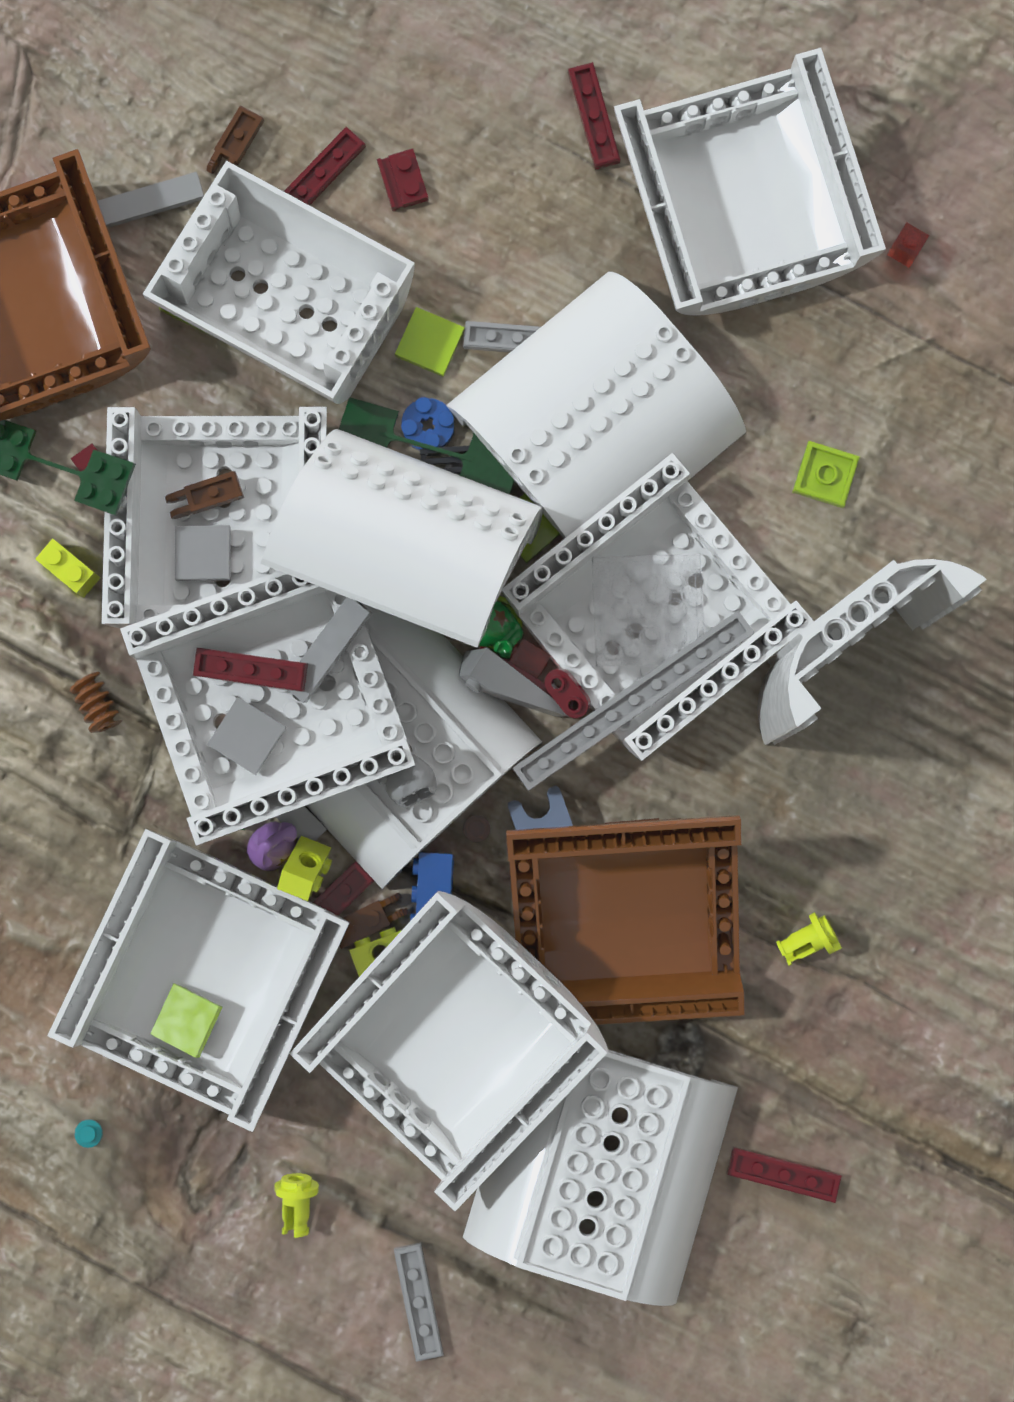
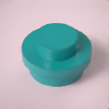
(88, 1133)

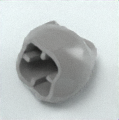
(411, 784)

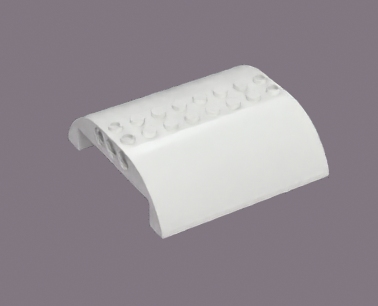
(752, 189)
(598, 403)
(401, 535)
(221, 937)
(456, 1042)

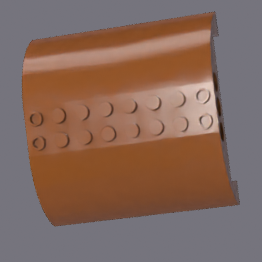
(62, 294)
(634, 915)

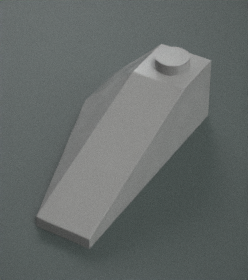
(493, 676)

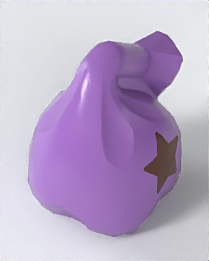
(272, 845)

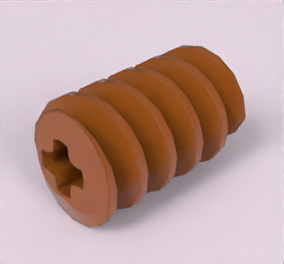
(94, 703)

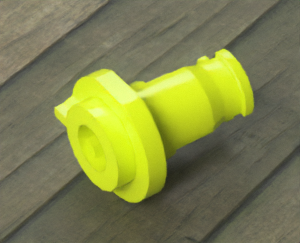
(809, 940)
(296, 1193)

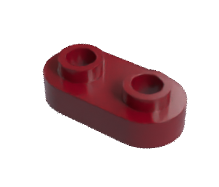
(568, 691)

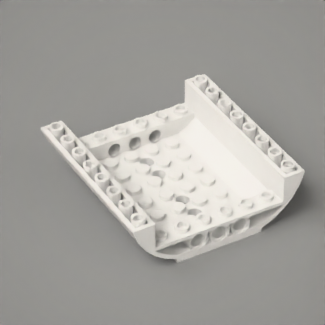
(178, 453)
(653, 518)
(917, 590)
(457, 732)
(328, 743)
(649, 1184)

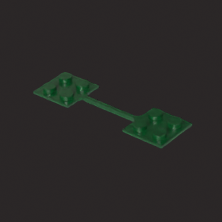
(377, 426)
(101, 482)

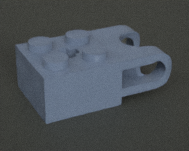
(556, 816)

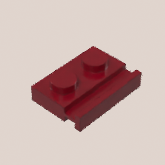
(402, 179)

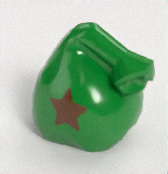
(502, 631)

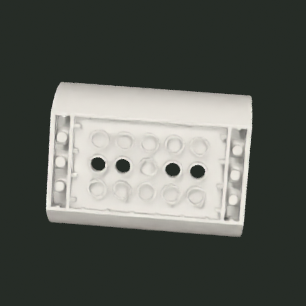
(304, 263)

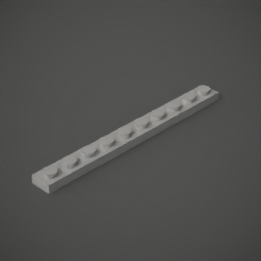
(633, 700)

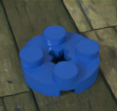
(426, 409)

